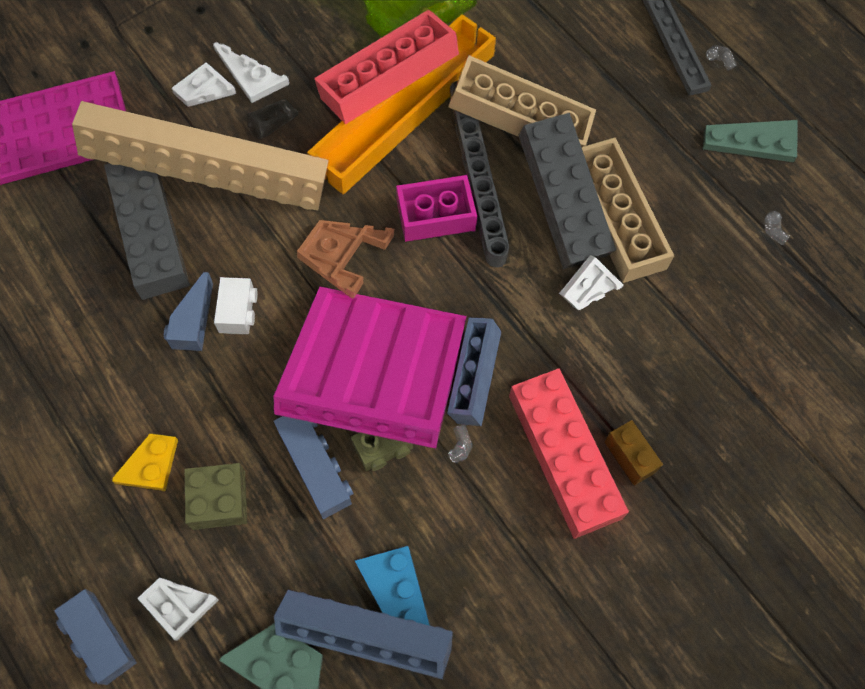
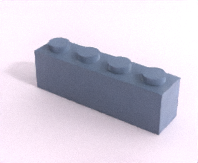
(474, 372)
(314, 465)

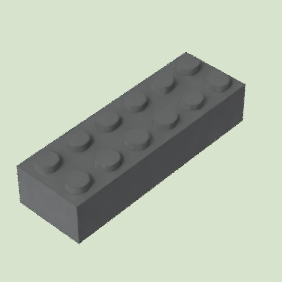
(566, 190)
(147, 231)

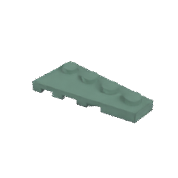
(758, 139)

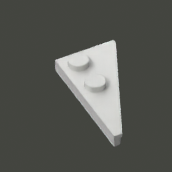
(252, 77)

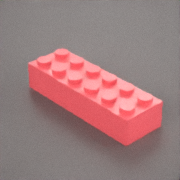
(387, 66)
(567, 453)

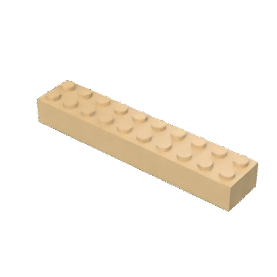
(199, 156)

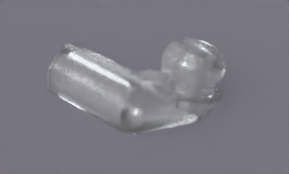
(721, 53)
(773, 227)
(463, 446)

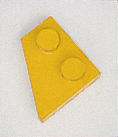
(149, 464)

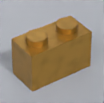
(633, 452)

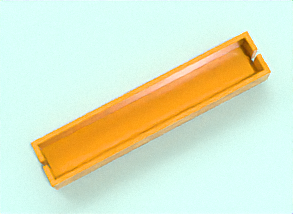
(368, 138)

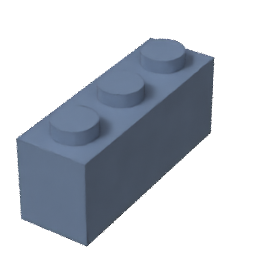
(94, 638)

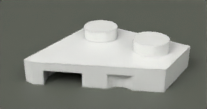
(203, 86)
(589, 284)

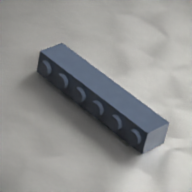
(364, 633)

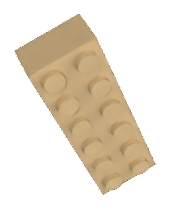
(512, 101)
(633, 227)

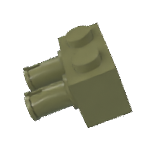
(376, 450)

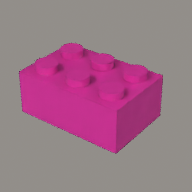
(436, 208)

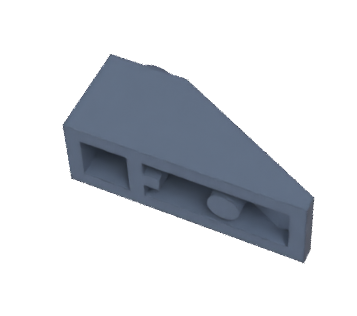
(190, 317)

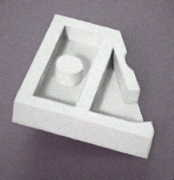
(176, 605)

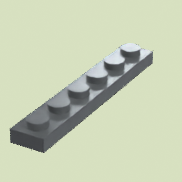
(678, 46)

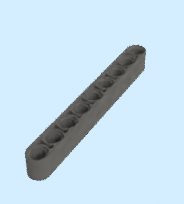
(469, 140)

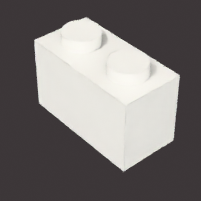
(234, 305)

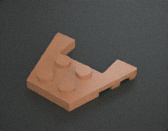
(333, 245)

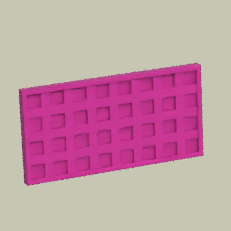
(39, 128)

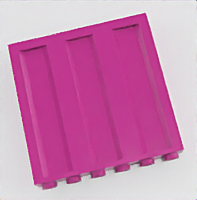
(372, 367)

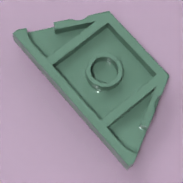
(276, 662)

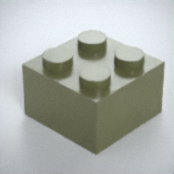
(215, 496)

